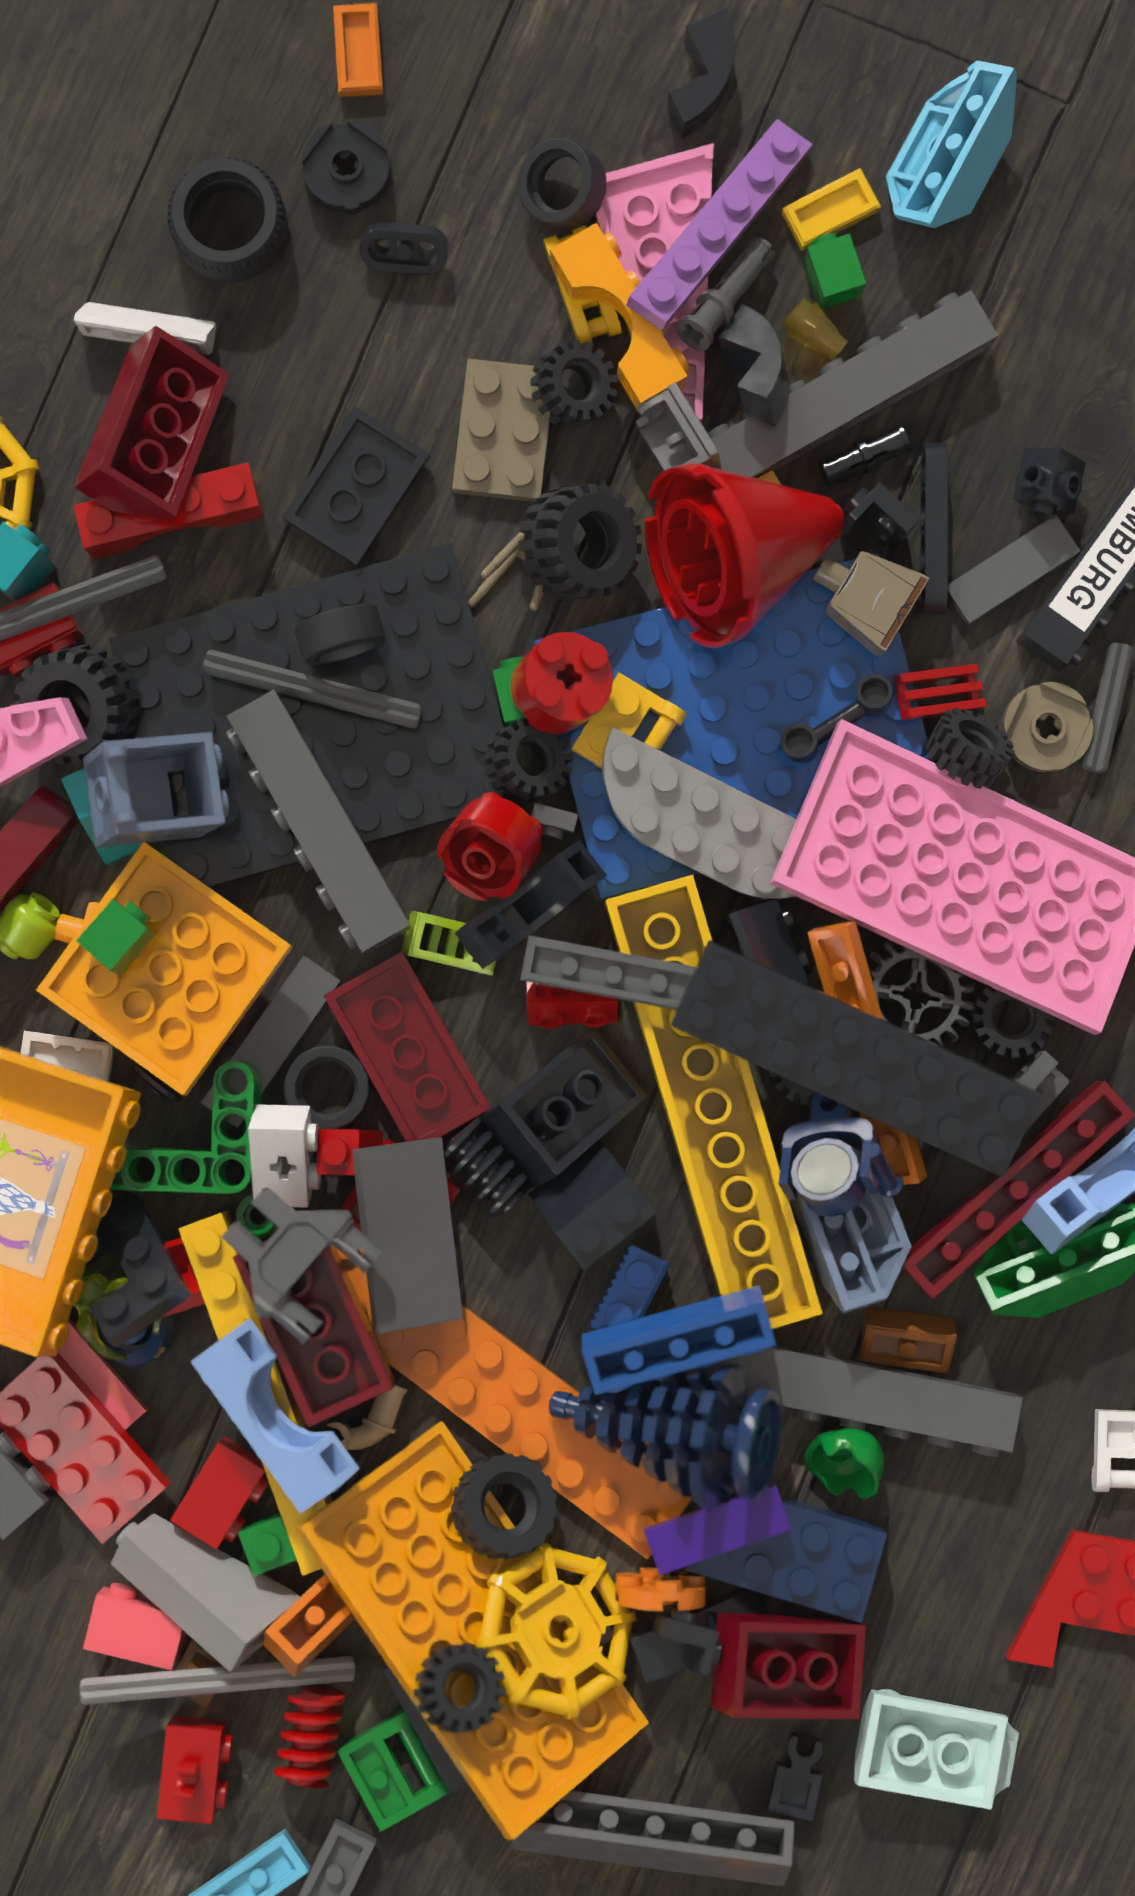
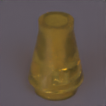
(814, 329)

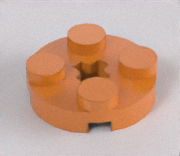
(654, 1591)

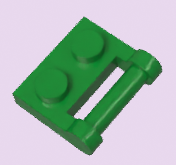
(381, 1776)

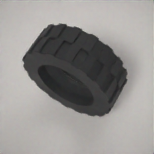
(538, 1499)

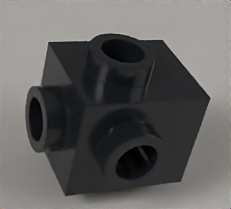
(1049, 481)

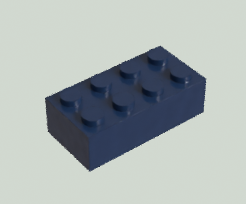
(819, 1563)

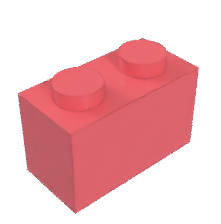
(133, 1628)

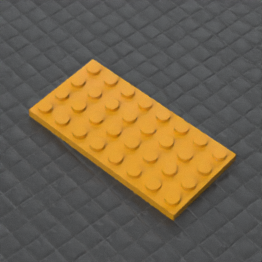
(423, 1589)

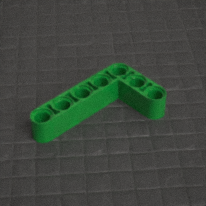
(210, 1161)

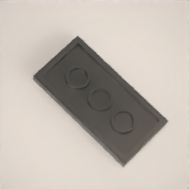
(409, 1217)

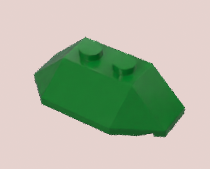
(1028, 1281)

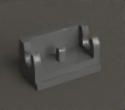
(675, 431)

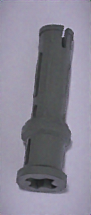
(716, 305)

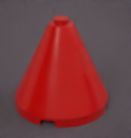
(732, 546)

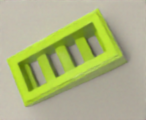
(414, 935)

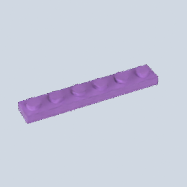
(718, 225)

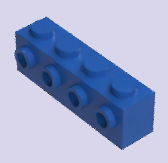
(677, 1340)

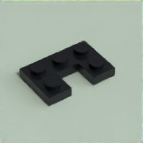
(154, 1279)

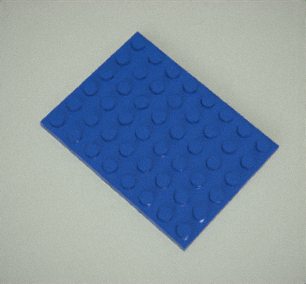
(737, 705)

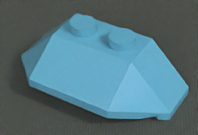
(954, 146)

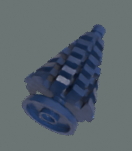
(686, 1430)

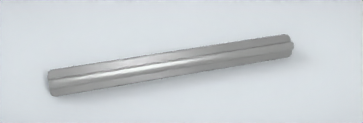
(213, 1680)

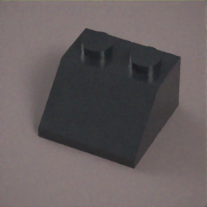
(765, 936)

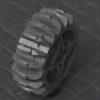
(917, 975)

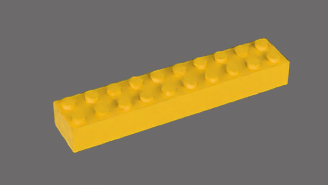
(716, 1119)

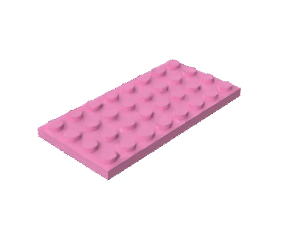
(964, 877)

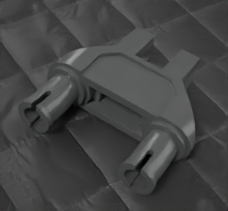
(290, 1253)

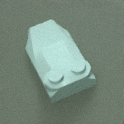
(934, 1749)

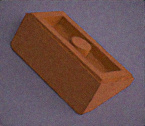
(907, 1339)

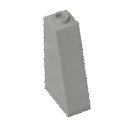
(201, 1588)

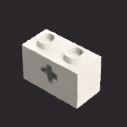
(283, 1152)

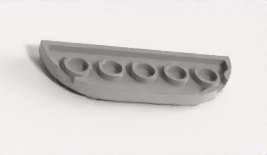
(695, 817)

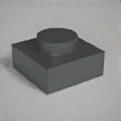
(555, 821)

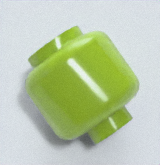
(27, 926)

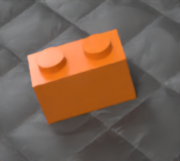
(308, 1626)

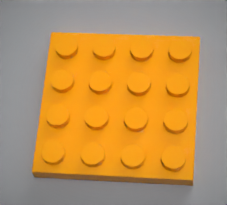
(184, 986)

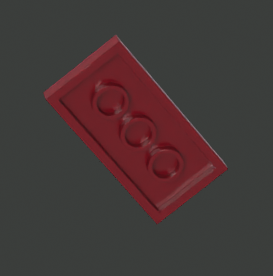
(407, 1050)

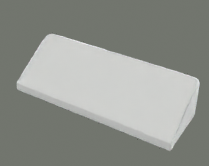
(131, 324)

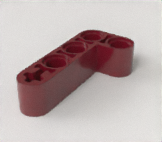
(31, 839)

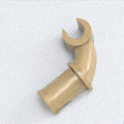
(377, 1424)

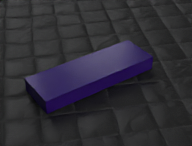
(709, 1534)

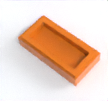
(358, 50)

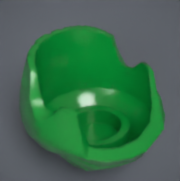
(846, 1461)

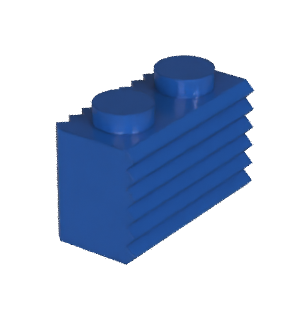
(630, 1288)

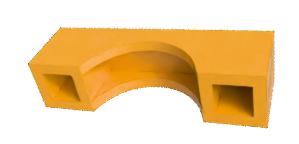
(592, 271)

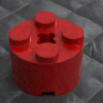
(578, 665)
(490, 847)

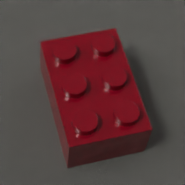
(788, 1666)

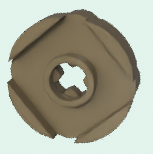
(1070, 718)

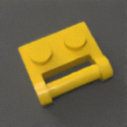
(625, 712)

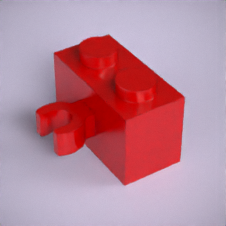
(193, 1769)

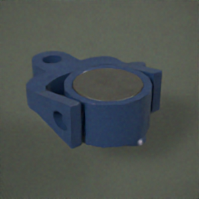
(827, 1169)

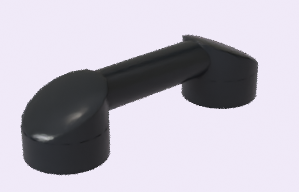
(873, 699)

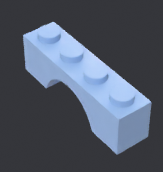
(1084, 1198)
(301, 1460)

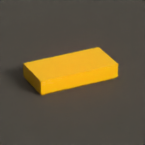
(831, 208)

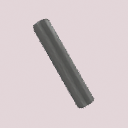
(1108, 707)

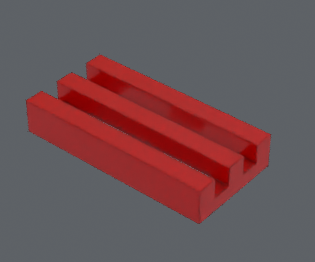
(970, 686)

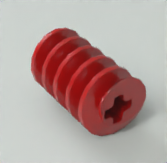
(311, 1736)

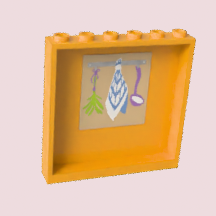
(56, 1173)

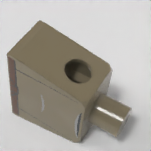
(870, 598)

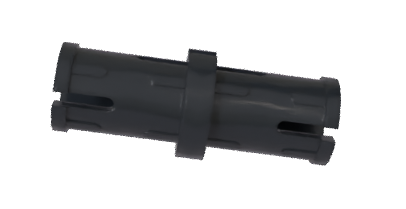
(864, 456)

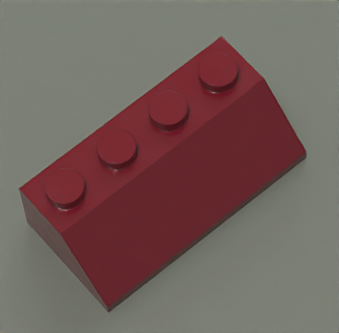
(152, 428)

